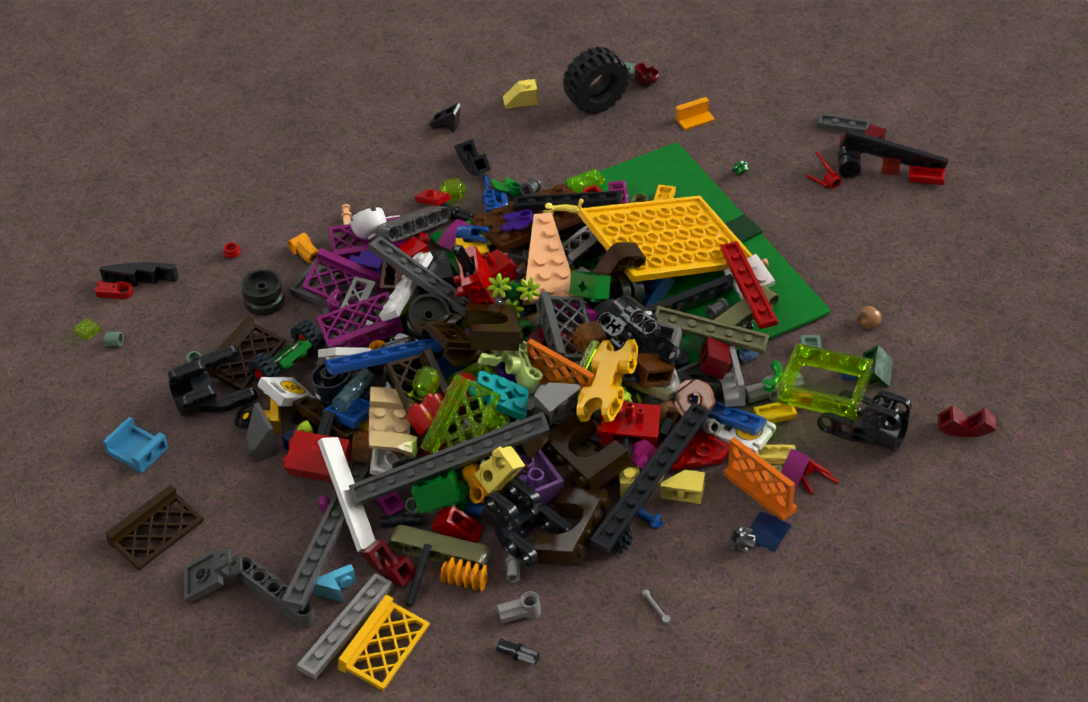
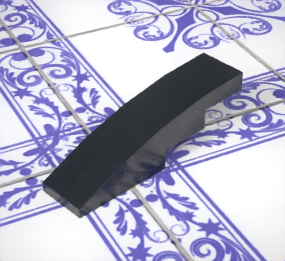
(139, 272)

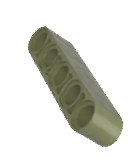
(740, 313)
(411, 542)

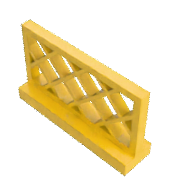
(366, 636)

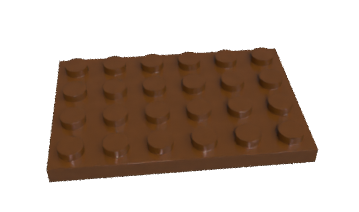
(511, 239)

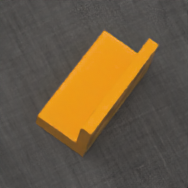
(694, 114)

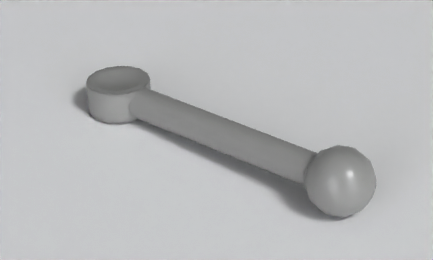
(665, 618)

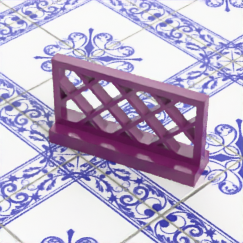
(350, 248)
(343, 266)
(364, 334)

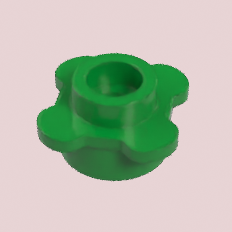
(740, 167)

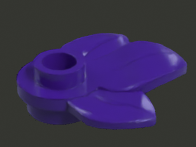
(517, 220)

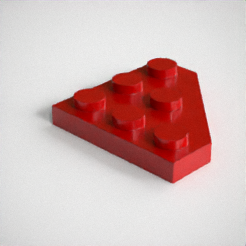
(701, 452)

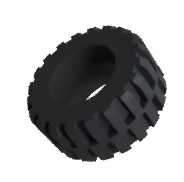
(585, 70)

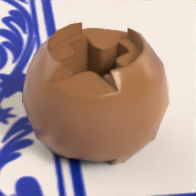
(869, 317)
(672, 412)

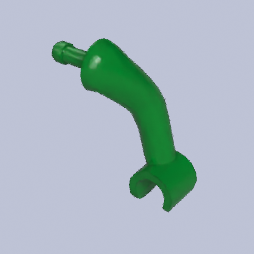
(769, 385)

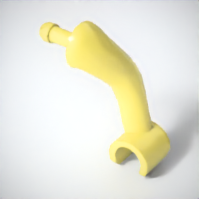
(564, 208)

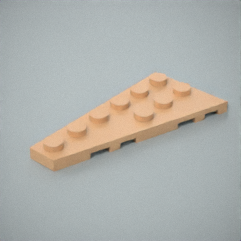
(547, 259)

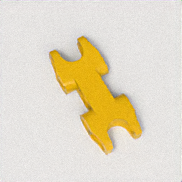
(605, 390)

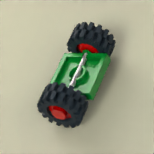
(306, 341)

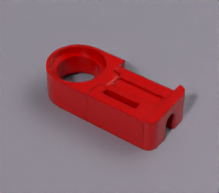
(112, 290)

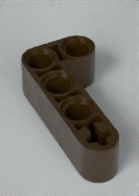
(616, 261)

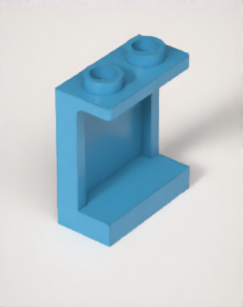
(135, 446)

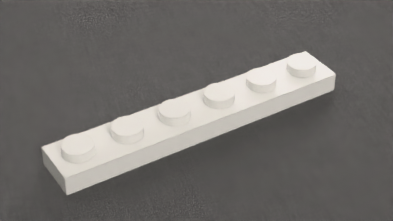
(403, 291)

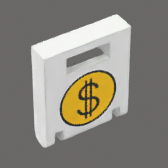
(289, 387)
(751, 441)

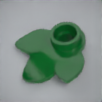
(508, 185)

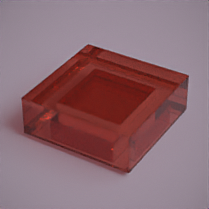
(891, 166)

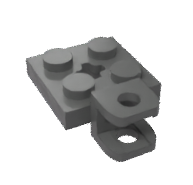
(207, 573)

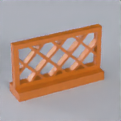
(554, 376)
(762, 490)

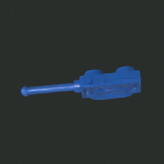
(491, 197)

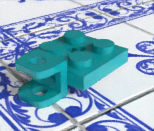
(518, 394)

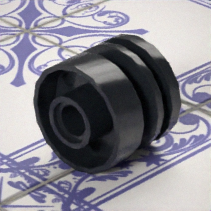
(327, 385)

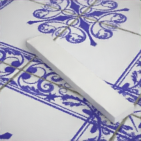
(342, 478)

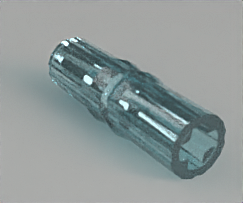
(352, 390)

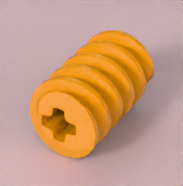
(464, 574)

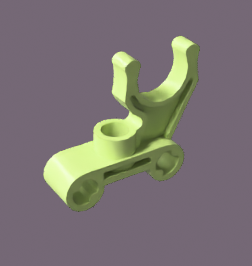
(515, 363)

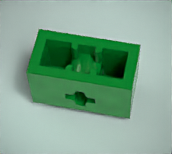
(590, 285)

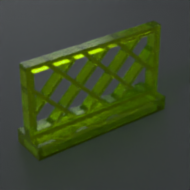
(449, 409)

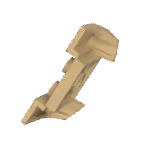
(388, 423)

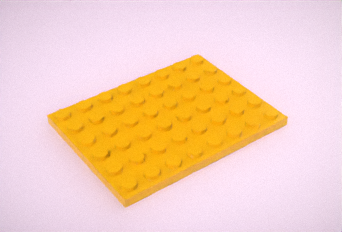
(673, 235)

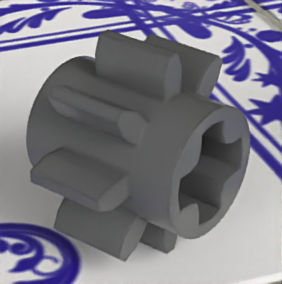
(742, 539)

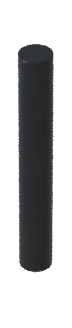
(418, 575)

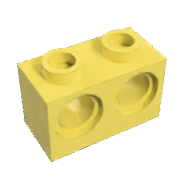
(499, 469)

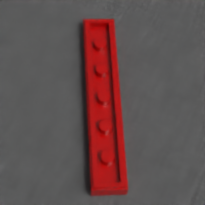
(748, 285)

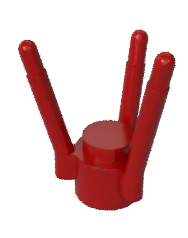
(831, 179)
(810, 467)

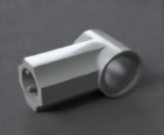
(526, 607)

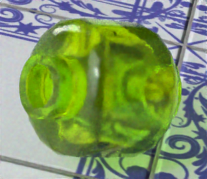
(453, 187)
(426, 381)

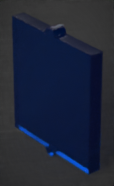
(769, 531)

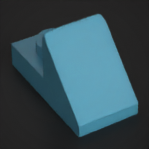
(331, 583)

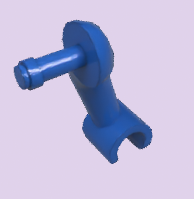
(654, 521)

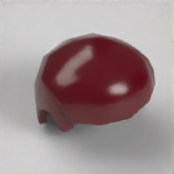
(645, 75)

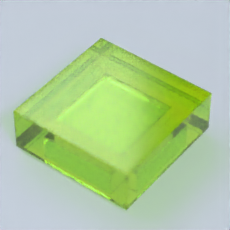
(86, 328)

